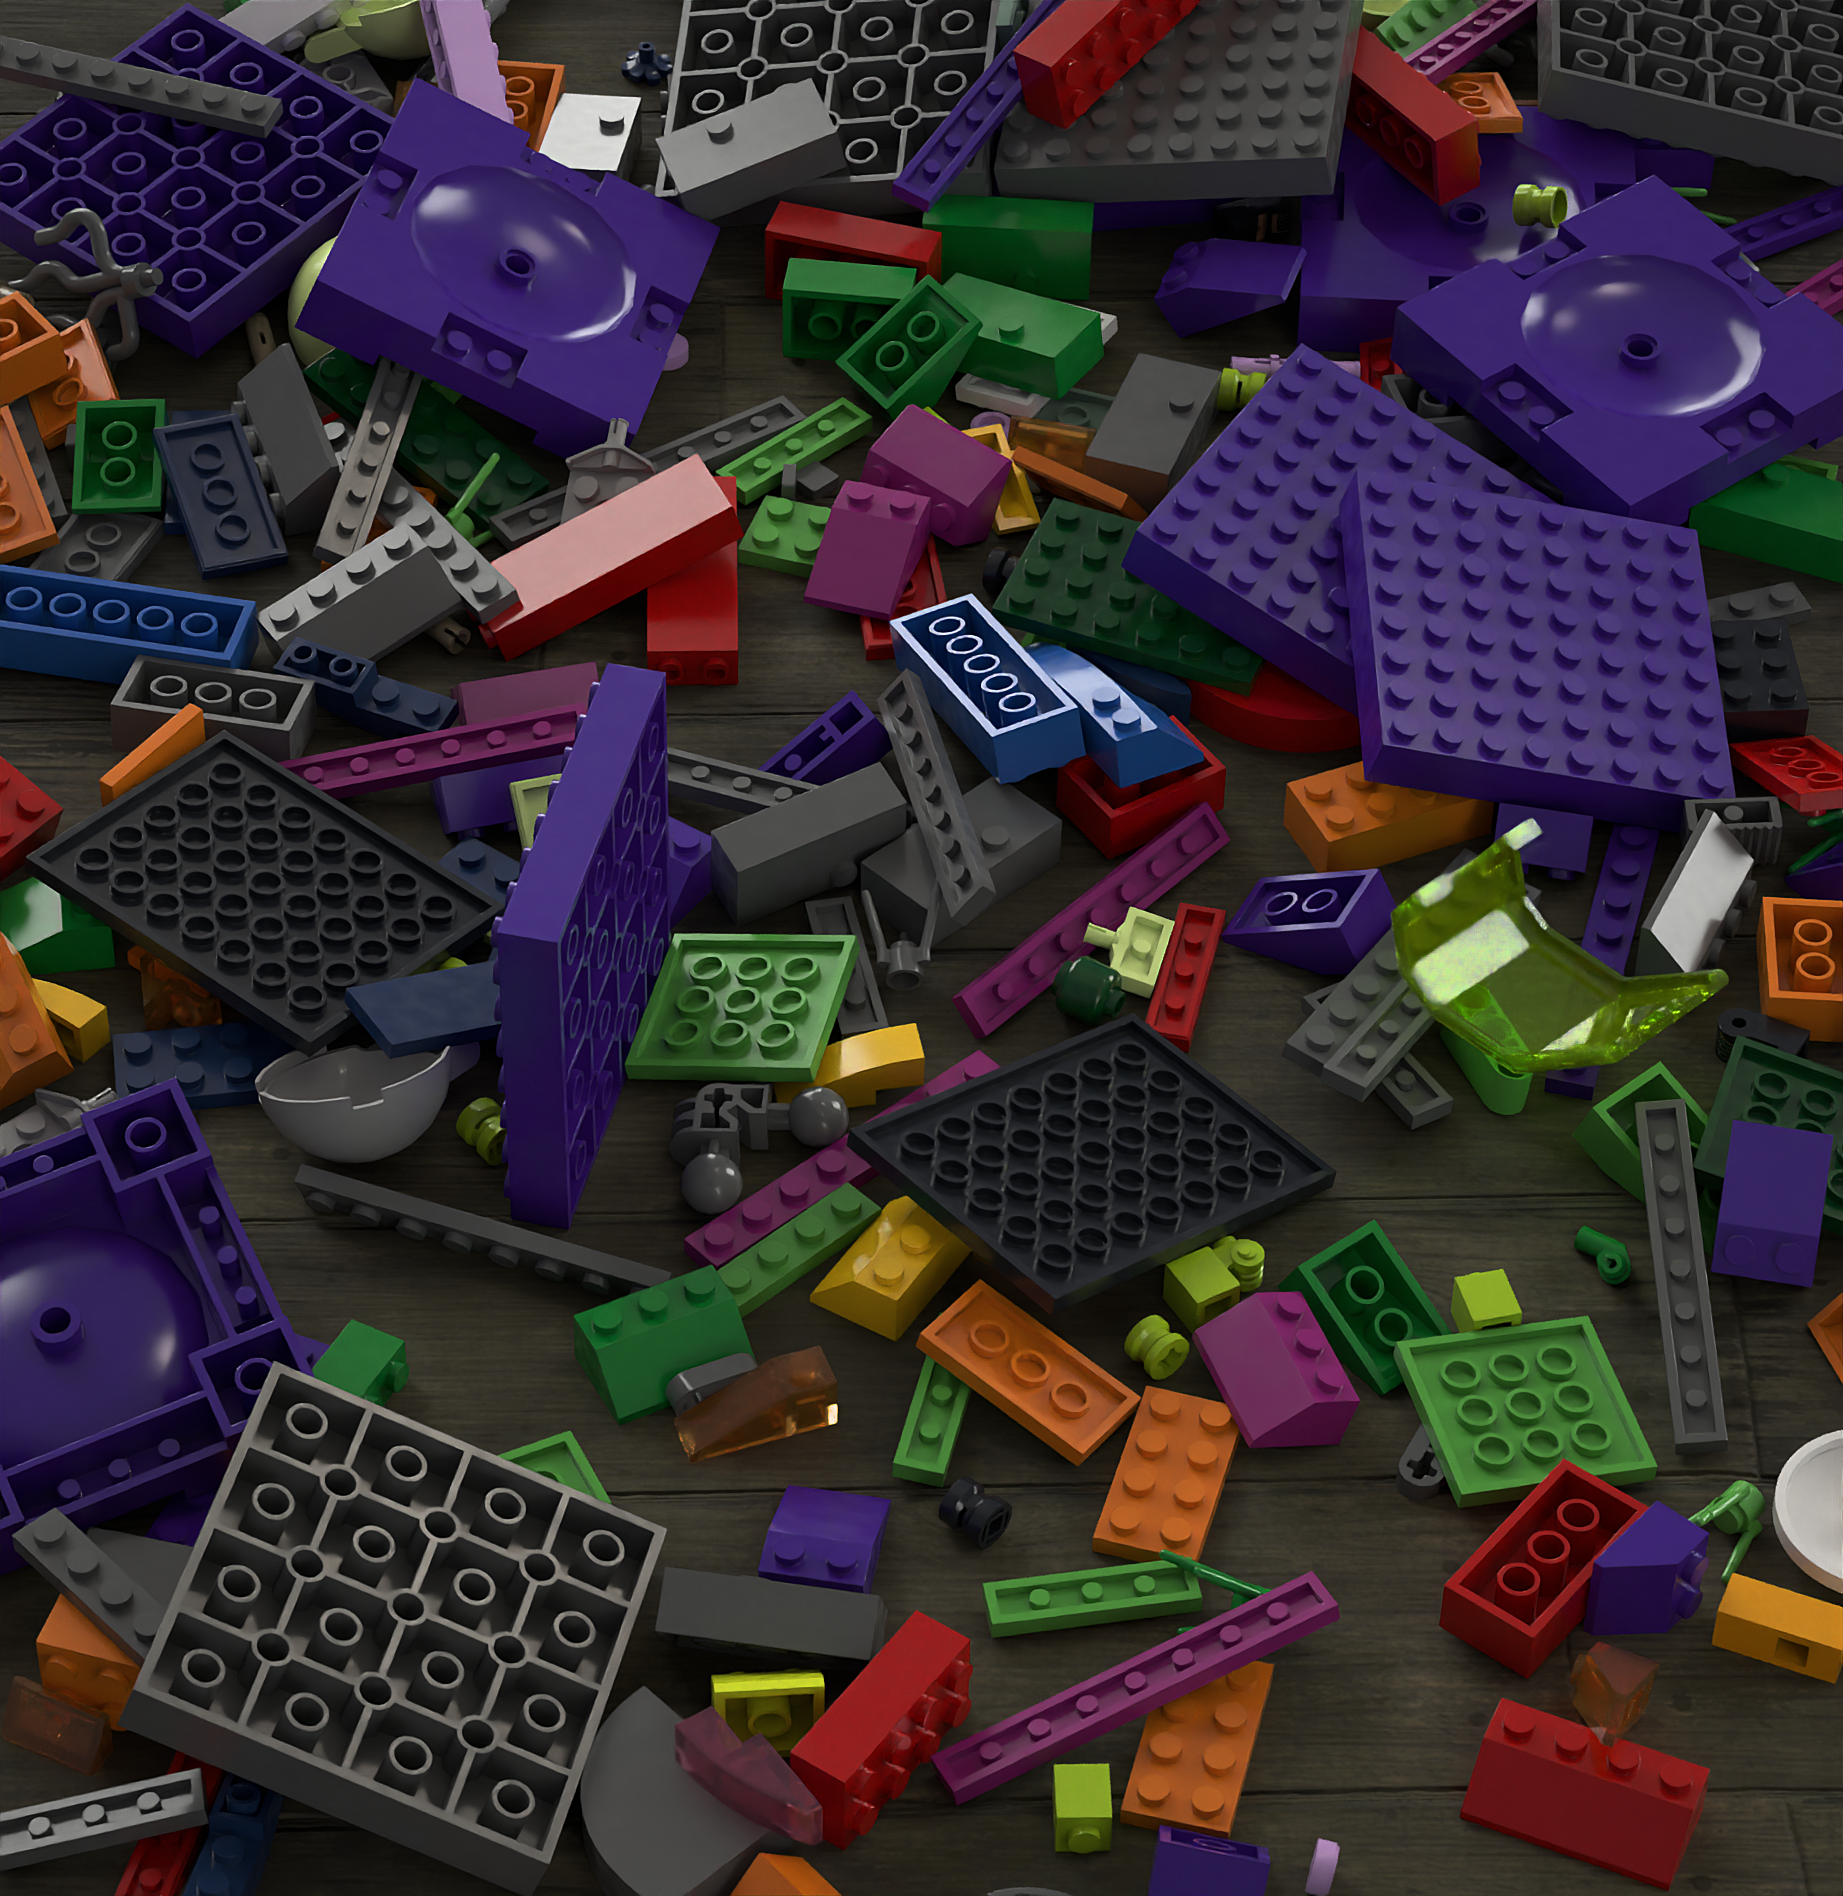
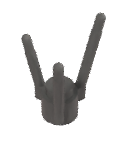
(904, 959)

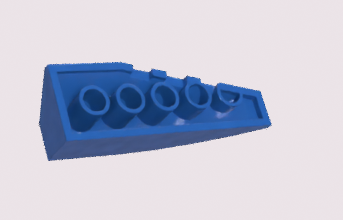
(1118, 728)

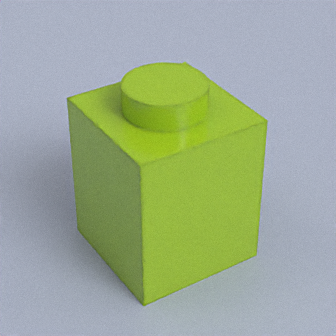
(1484, 1302)
(1082, 1807)

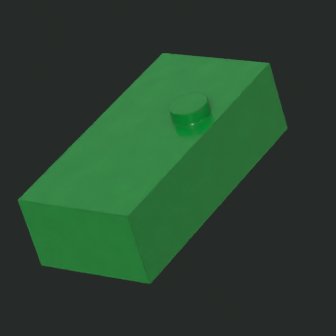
(1016, 242)
(1027, 338)
(1778, 520)

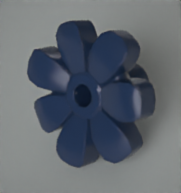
(646, 65)

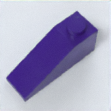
(833, 745)

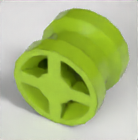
(1156, 1347)

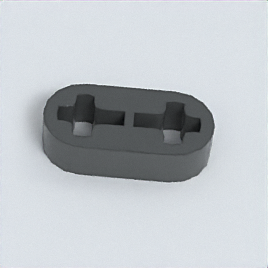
(703, 1381)
(1419, 1454)

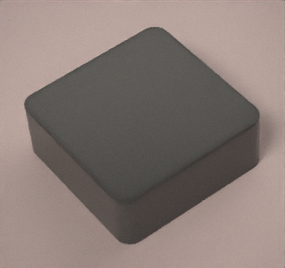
(70, 445)
(789, 481)
(816, 481)

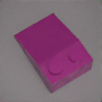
(869, 550)

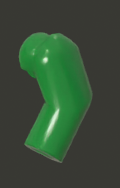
(1610, 1254)

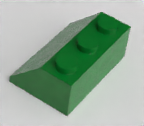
(653, 1335)

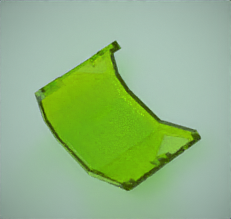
(1515, 984)

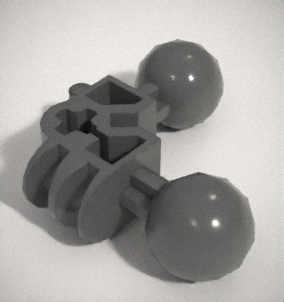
(745, 1114)

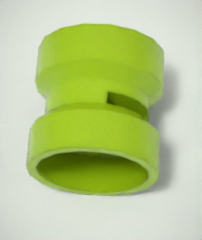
(1539, 206)
(1230, 388)
(481, 1128)

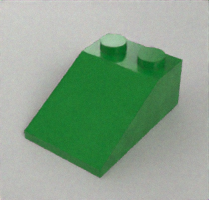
(911, 350)
(117, 457)
(53, 931)
(1366, 1304)

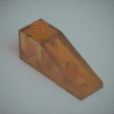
(764, 1405)
(1612, 1690)

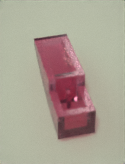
(747, 1777)

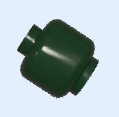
(1088, 991)

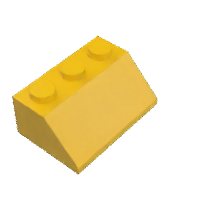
(892, 1270)

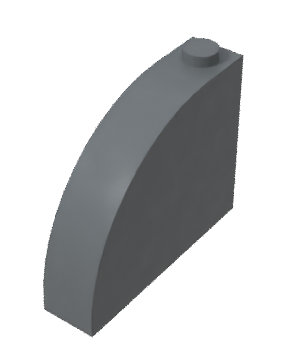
(650, 1822)

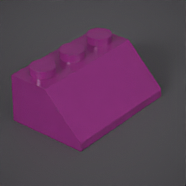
(941, 463)
(524, 692)
(1278, 1372)

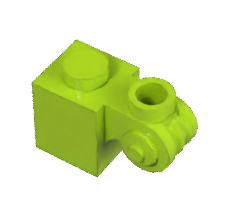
(1210, 1279)

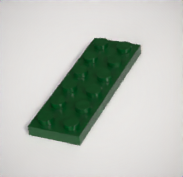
(438, 443)

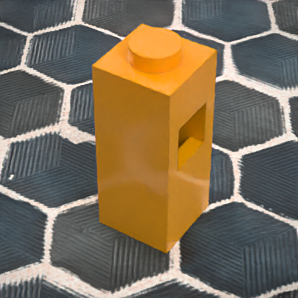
(1780, 1628)

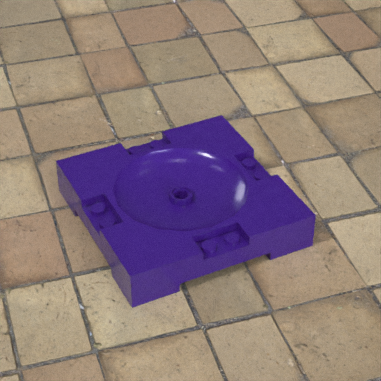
(1389, 242)
(509, 274)
(1631, 357)
(159, 1309)

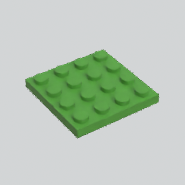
(743, 1007)
(1517, 1403)

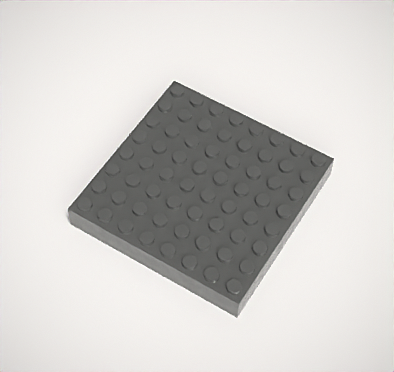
(879, 68)
(1702, 76)
(1217, 109)
(397, 1630)

